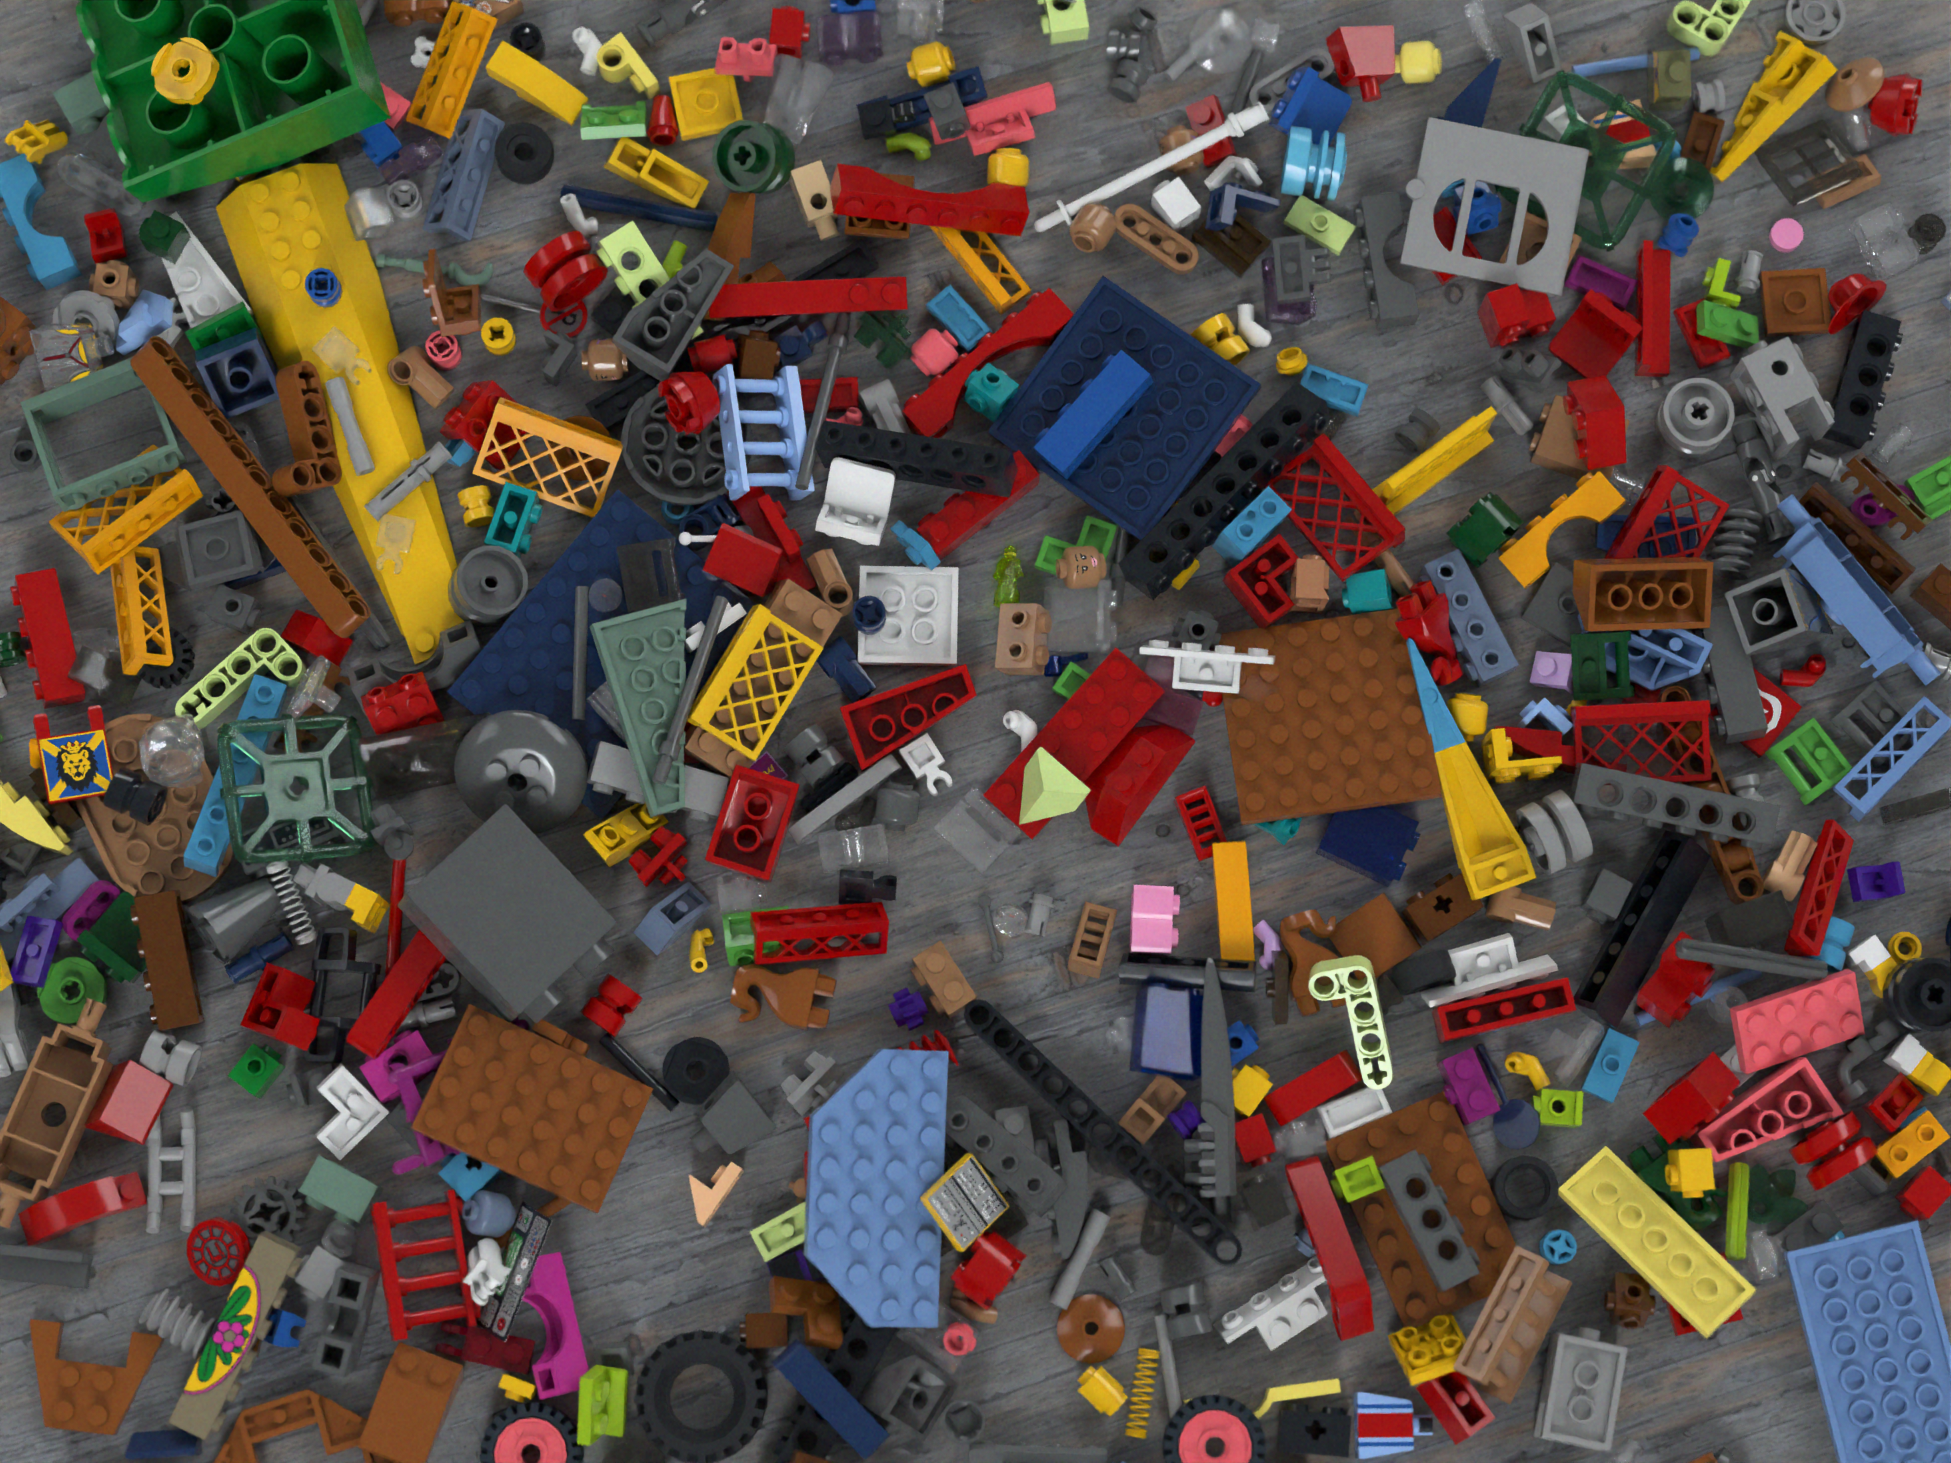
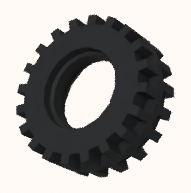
(655, 1387)

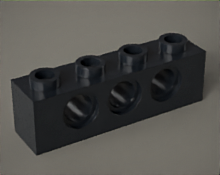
(1885, 336)

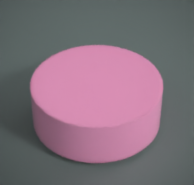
(1786, 235)

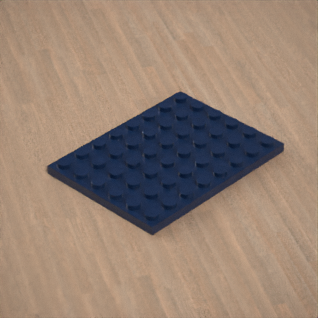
(533, 652)

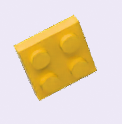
(704, 102)

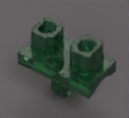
(875, 328)

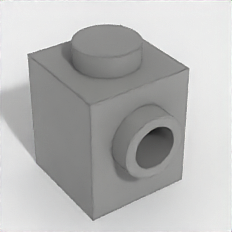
(318, 1273)

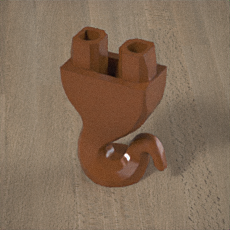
(1305, 955)
(787, 994)

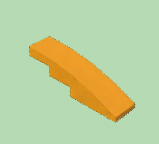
(1233, 900)

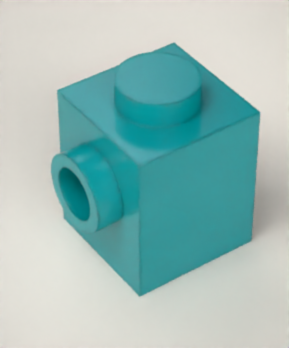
(1367, 592)

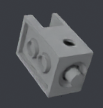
(1777, 388)
(1580, 1390)

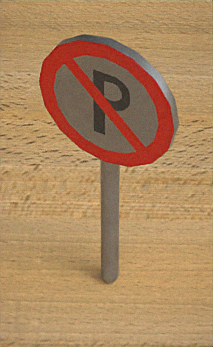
(568, 321)

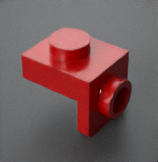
(105, 235)

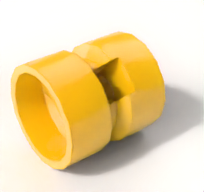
(1219, 337)

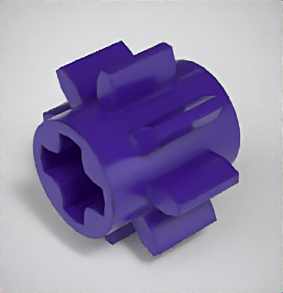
(908, 1009)

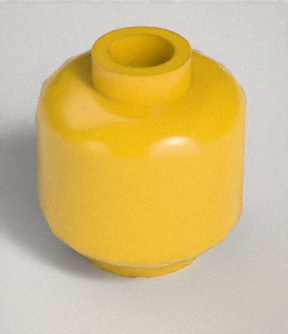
(931, 64)
(1008, 167)
(1469, 714)

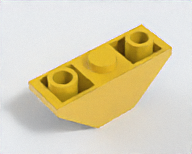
(623, 833)

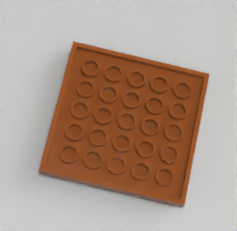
(1328, 720)

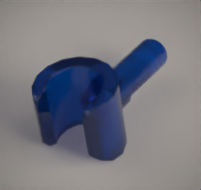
(1055, 663)

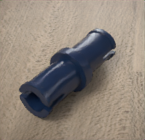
(259, 957)

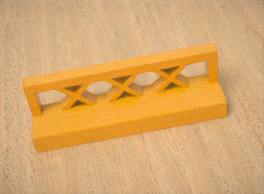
(454, 70)
(986, 281)
(130, 612)

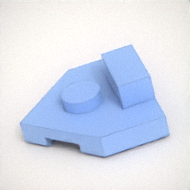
(146, 318)

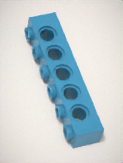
(211, 833)

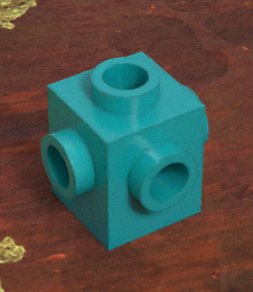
(989, 391)

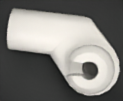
(576, 218)
(1249, 330)

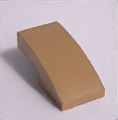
(1152, 1108)

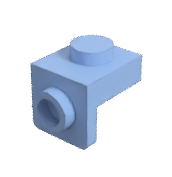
(1551, 716)

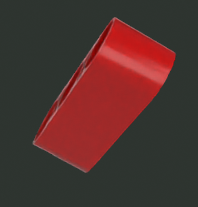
(1313, 1088)

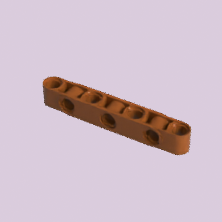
(1730, 859)

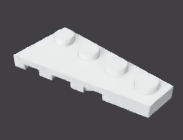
(200, 282)

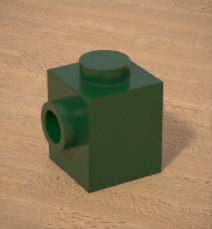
(164, 236)

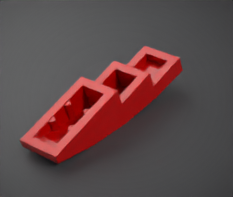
(1546, 743)

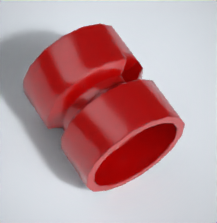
(611, 1005)

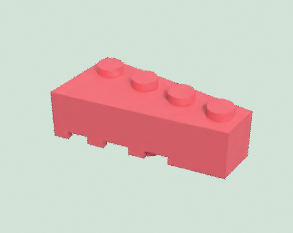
(1769, 1110)

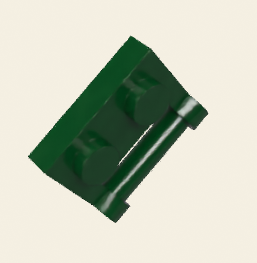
(1590, 665)

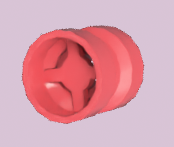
(444, 357)

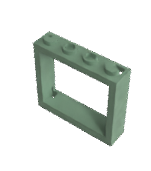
(82, 394)

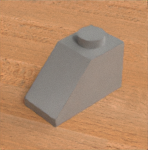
(1533, 41)

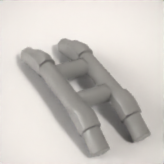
(186, 1187)

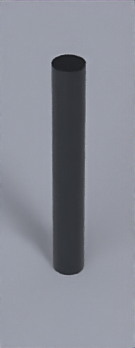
(639, 1071)

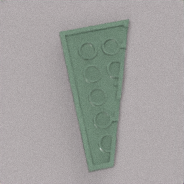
(646, 680)

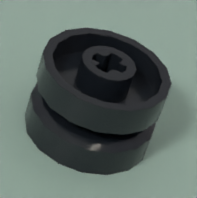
(1907, 991)

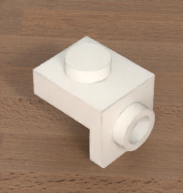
(1235, 171)

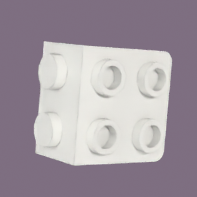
(856, 501)

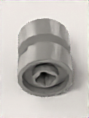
(173, 1059)

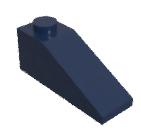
(1473, 101)

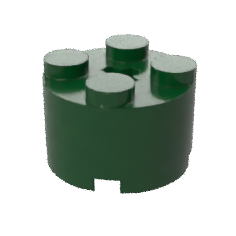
(1485, 530)

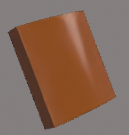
(1377, 934)

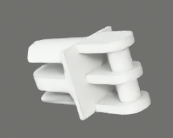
(485, 1270)

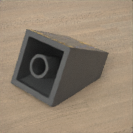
(1778, 613)

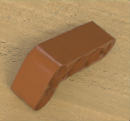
(308, 432)

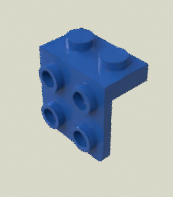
(1310, 104)

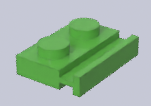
(1933, 488)

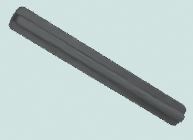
(1751, 959)

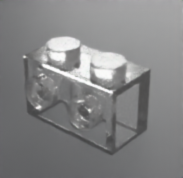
(920, 19)

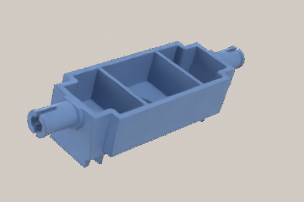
(1852, 595)

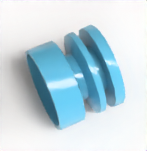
(1313, 163)

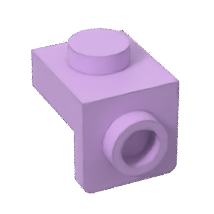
(1552, 671)

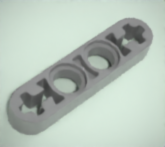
(844, 799)

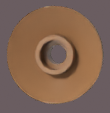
(1854, 84)

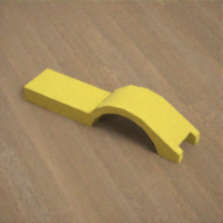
(1295, 1391)

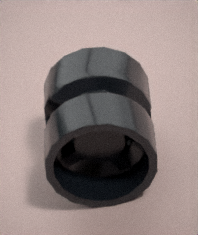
(130, 794)

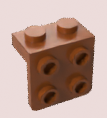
(454, 309)

